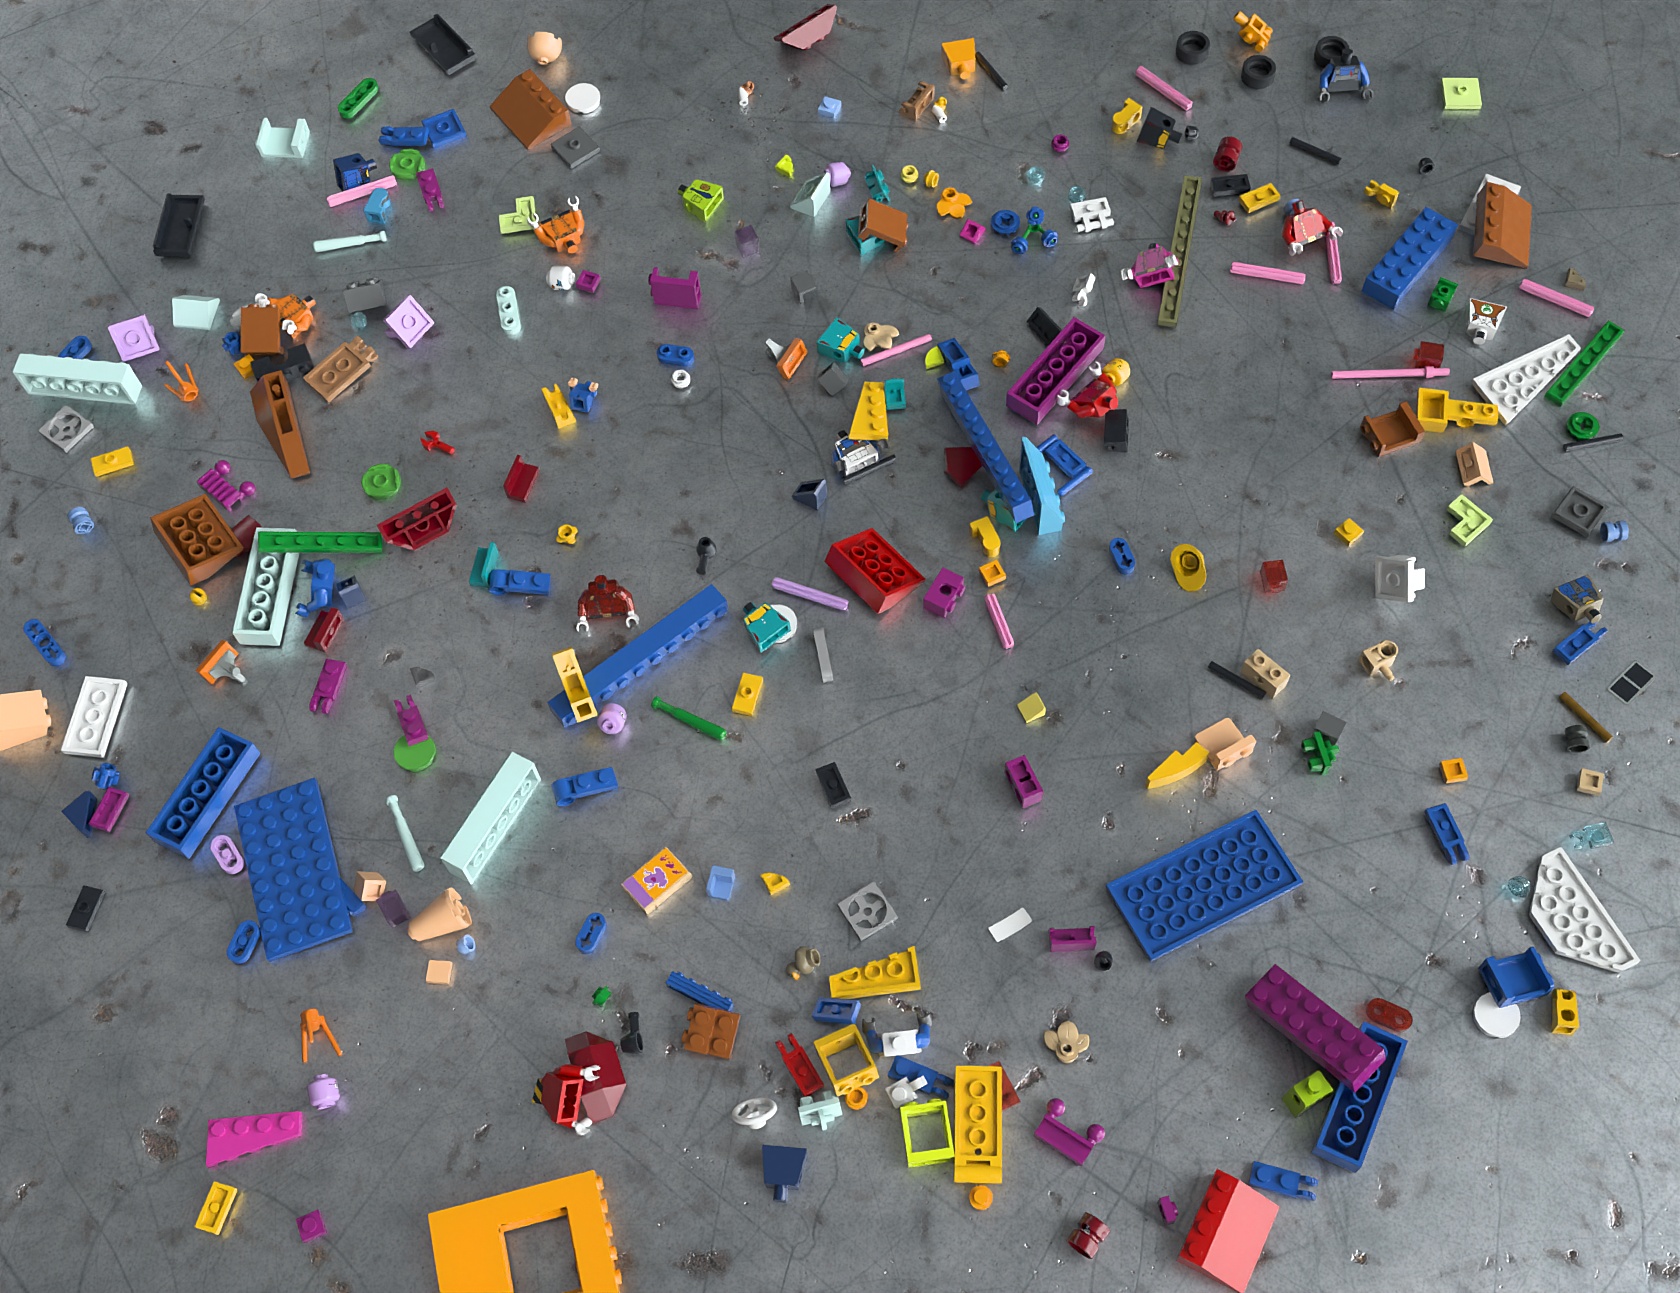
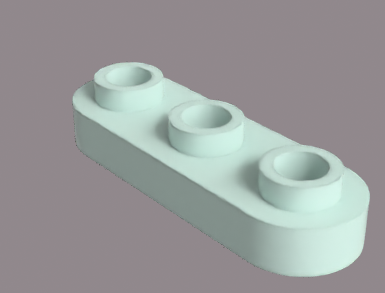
(507, 299)

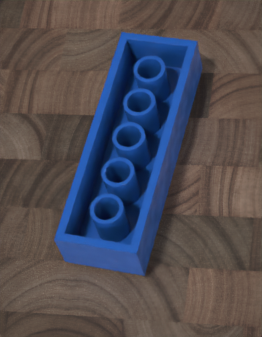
(1409, 258)
(203, 793)
(1354, 1116)

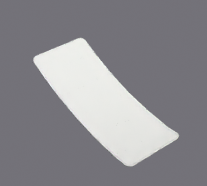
(1010, 925)

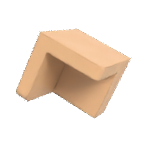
(369, 886)

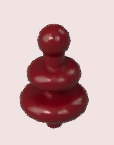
(1226, 217)

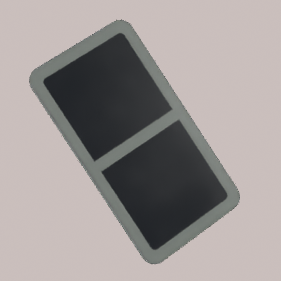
(1631, 682)

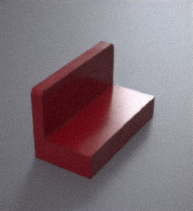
(520, 480)
(324, 630)

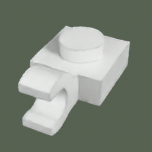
(1082, 286)
(903, 1090)

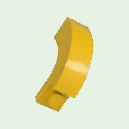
(574, 684)

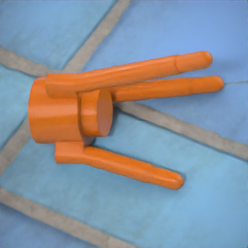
(186, 390)
(310, 1023)

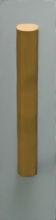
(1584, 715)

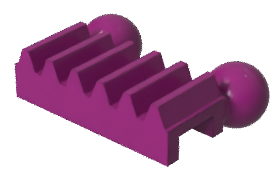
(221, 489)
(1064, 1139)

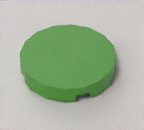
(406, 164)
(381, 481)
(416, 756)

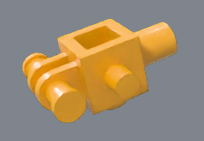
(1253, 30)

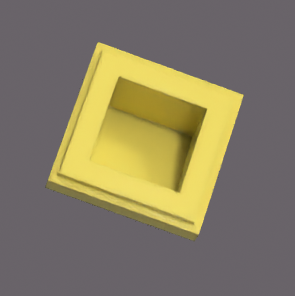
(1031, 708)

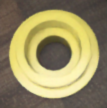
(909, 174)

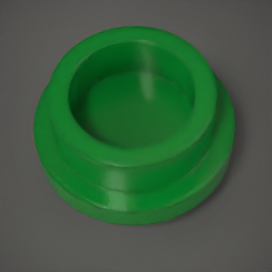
(601, 996)

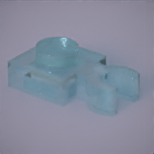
(1594, 835)

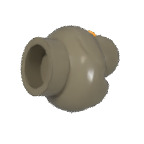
(805, 962)

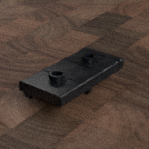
(443, 44)
(178, 225)

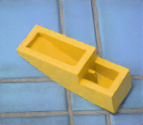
(1177, 766)

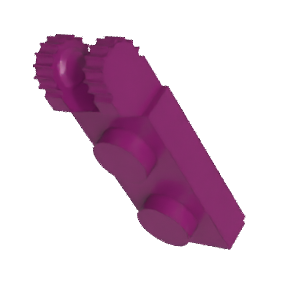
(430, 188)
(328, 685)
(411, 722)

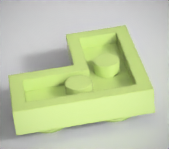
(518, 221)
(1472, 520)

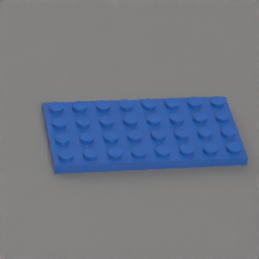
(292, 869)
(1203, 885)

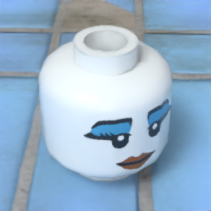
(560, 278)

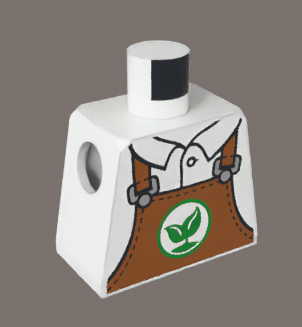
(1482, 319)

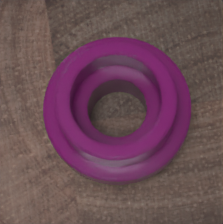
(1060, 143)

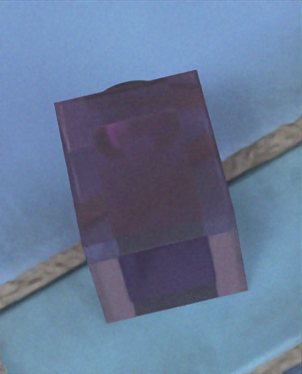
(747, 241)
(393, 908)

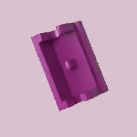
(1072, 939)

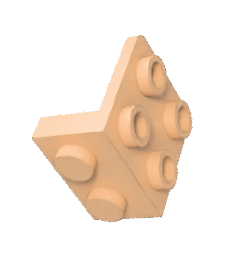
(1225, 743)

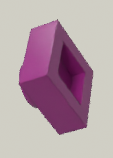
(588, 281)
(1168, 1210)
(311, 1226)

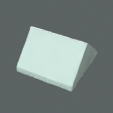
(812, 195)
(194, 311)

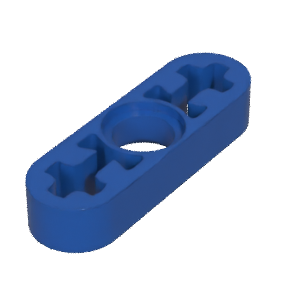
(44, 650)

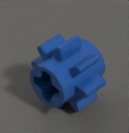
(232, 343)
(105, 775)

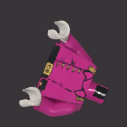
(1151, 267)

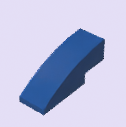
(958, 361)

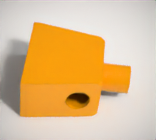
(959, 57)

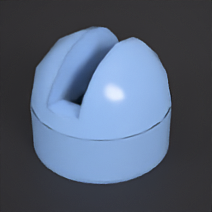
(465, 944)

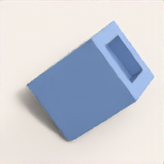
(720, 883)

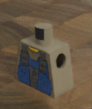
(1579, 599)

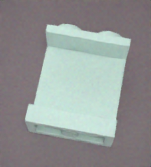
(282, 141)

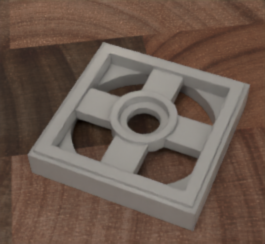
(75, 436)
(863, 933)

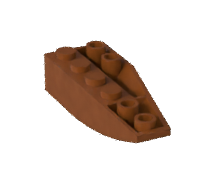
(279, 422)

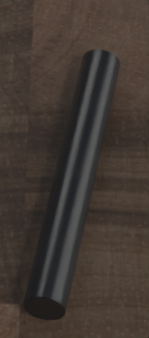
(999, 80)
(1315, 150)
(1593, 442)
(869, 469)
(1237, 680)

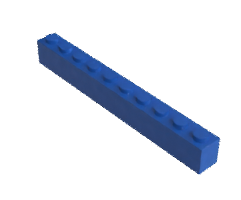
(985, 447)
(645, 651)

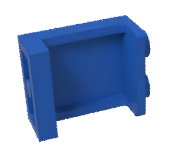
(1516, 978)

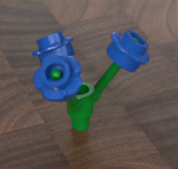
(1034, 217)

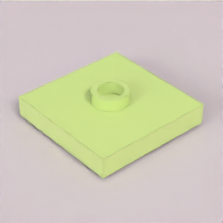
(1461, 93)

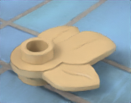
(880, 337)
(1066, 1038)

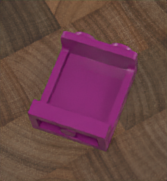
(675, 291)

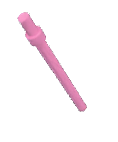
(1427, 372)

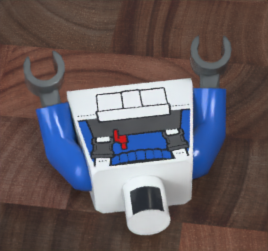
(855, 454)
(898, 1041)

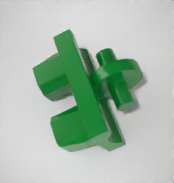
(1323, 753)

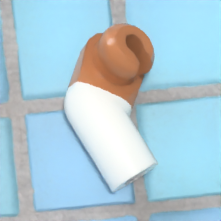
(744, 91)

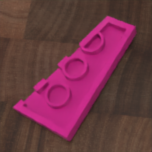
(247, 1134)

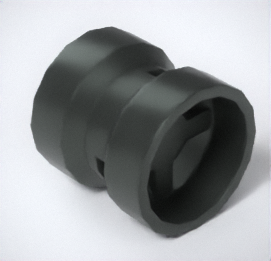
(1577, 738)

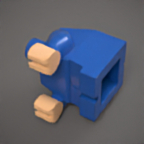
(581, 395)

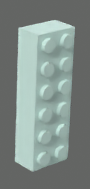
(77, 378)
(265, 595)
(490, 817)

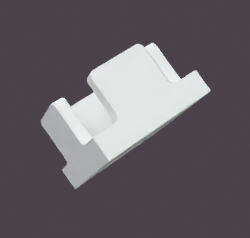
(1397, 578)

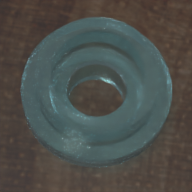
(1036, 175)
(1077, 194)
(358, 320)
(1519, 886)

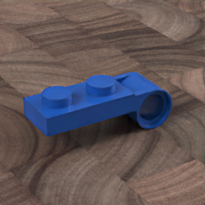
(518, 581)
(582, 785)

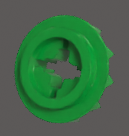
(1590, 424)

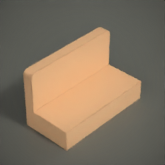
(1473, 464)

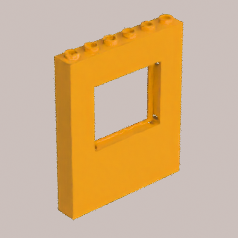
(474, 1254)

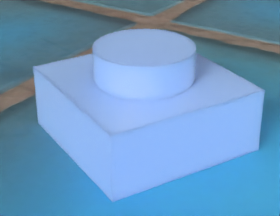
(829, 107)

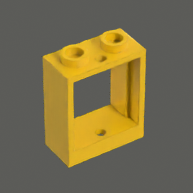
(837, 1042)

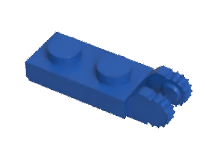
(404, 136)
(1578, 642)
(1447, 832)
(906, 1068)
(1281, 1181)

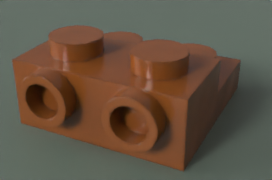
(711, 1030)

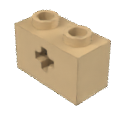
(1265, 673)

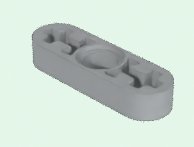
(822, 654)

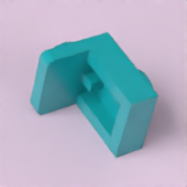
(895, 394)

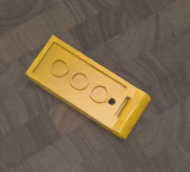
(978, 1124)

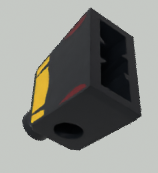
(1158, 129)

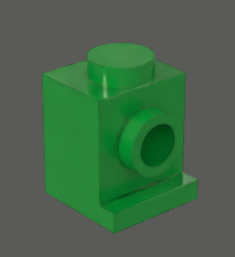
(1442, 294)

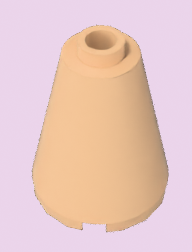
(440, 917)

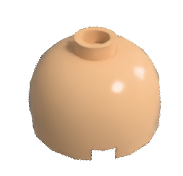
(544, 47)

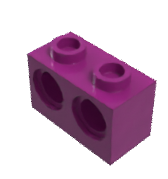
(1023, 781)

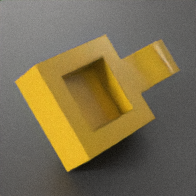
(1384, 193)

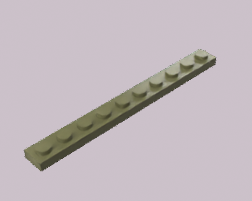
(1180, 248)

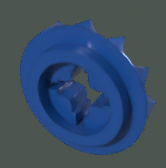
(1005, 216)

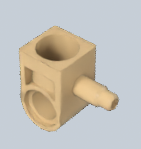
(1374, 660)

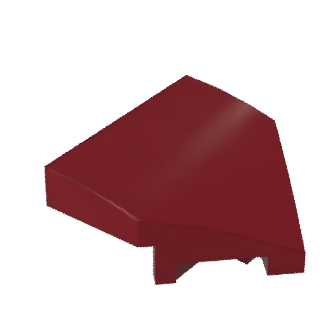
(960, 463)
(245, 533)

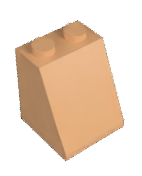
(22, 718)

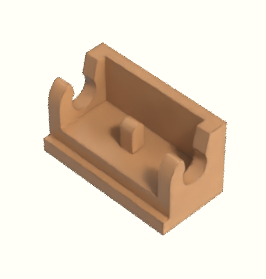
(918, 102)

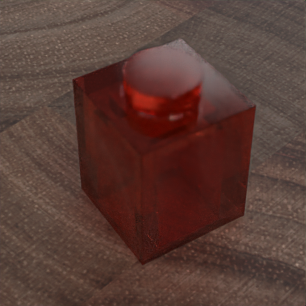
(1428, 355)
(1274, 576)

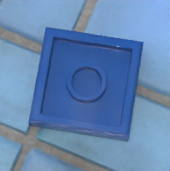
(444, 128)

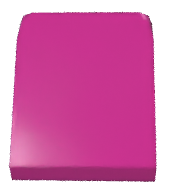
(972, 231)

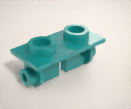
(875, 178)

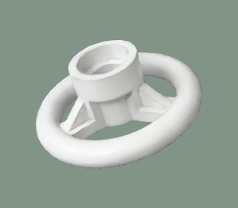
(755, 1116)

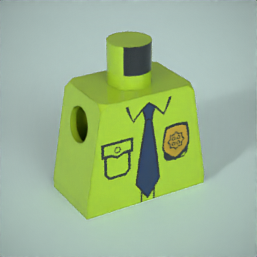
(701, 198)
(1309, 1092)

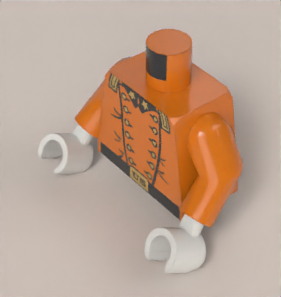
(561, 230)
(296, 312)

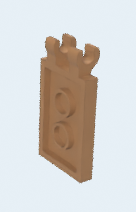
(340, 368)

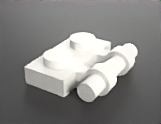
(1090, 210)

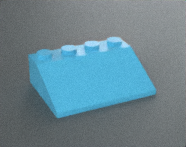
(1040, 487)

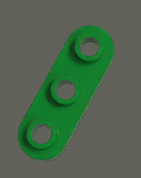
(358, 97)

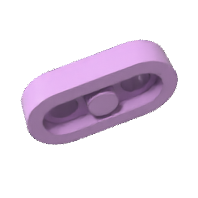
(227, 856)

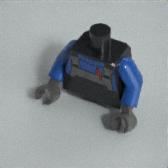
(1344, 74)

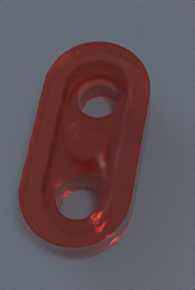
(1388, 1014)

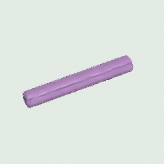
(809, 593)

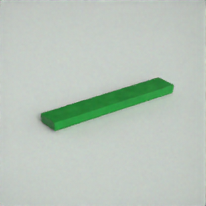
(1584, 363)
(319, 542)

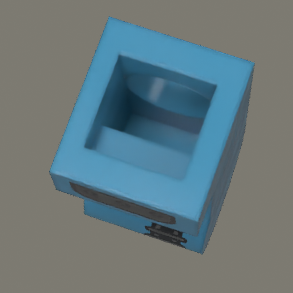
(377, 205)

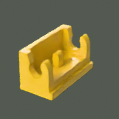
(558, 406)

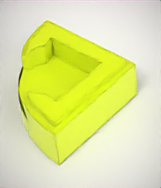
(785, 166)
(934, 358)

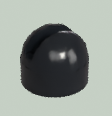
(1190, 133)
(1426, 165)
(1100, 962)

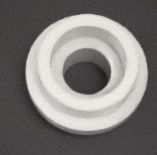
(680, 374)

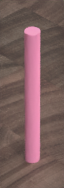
(895, 350)

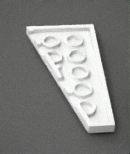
(1522, 379)

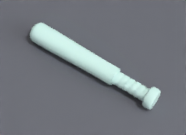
(337, 243)
(410, 847)

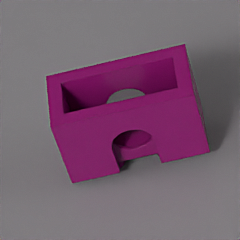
(948, 583)

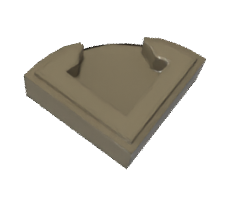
(1574, 280)

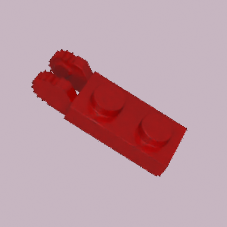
(800, 1067)

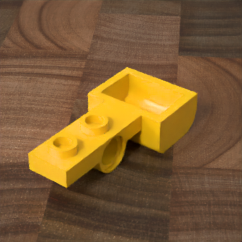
(1436, 408)

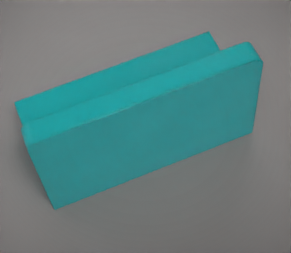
(483, 565)

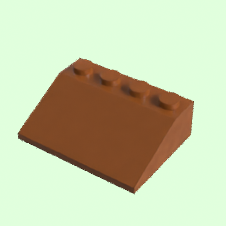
(530, 110)
(1502, 226)
(196, 538)

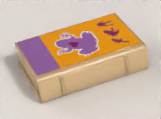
(656, 881)

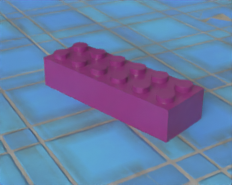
(1055, 370)
(1315, 1028)

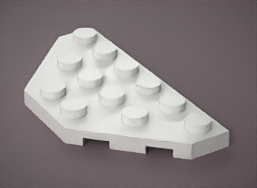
(1574, 918)

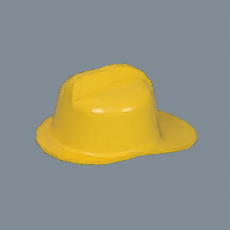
(1188, 567)

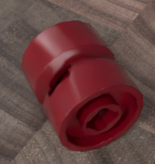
(1227, 154)
(1088, 1235)

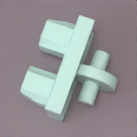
(821, 1111)

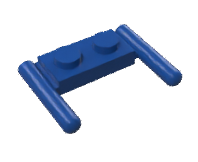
(1066, 461)

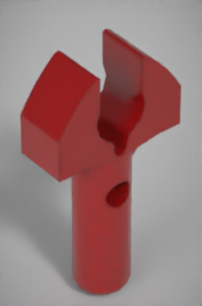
(428, 445)

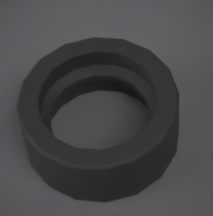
(1328, 42)
(1190, 57)
(1262, 62)

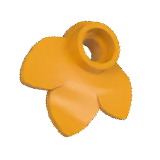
(953, 203)

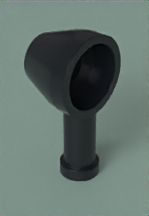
(704, 553)
(632, 1042)

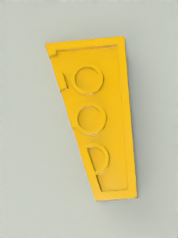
(870, 415)
(885, 976)

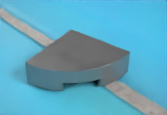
(422, 676)

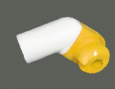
(938, 109)

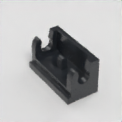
(1116, 430)

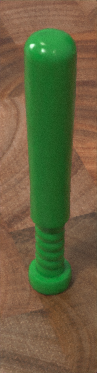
(701, 724)

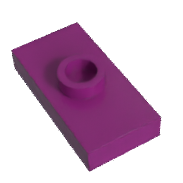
(109, 809)

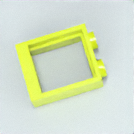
(932, 1156)

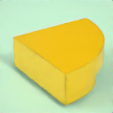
(774, 882)

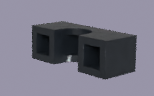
(297, 364)

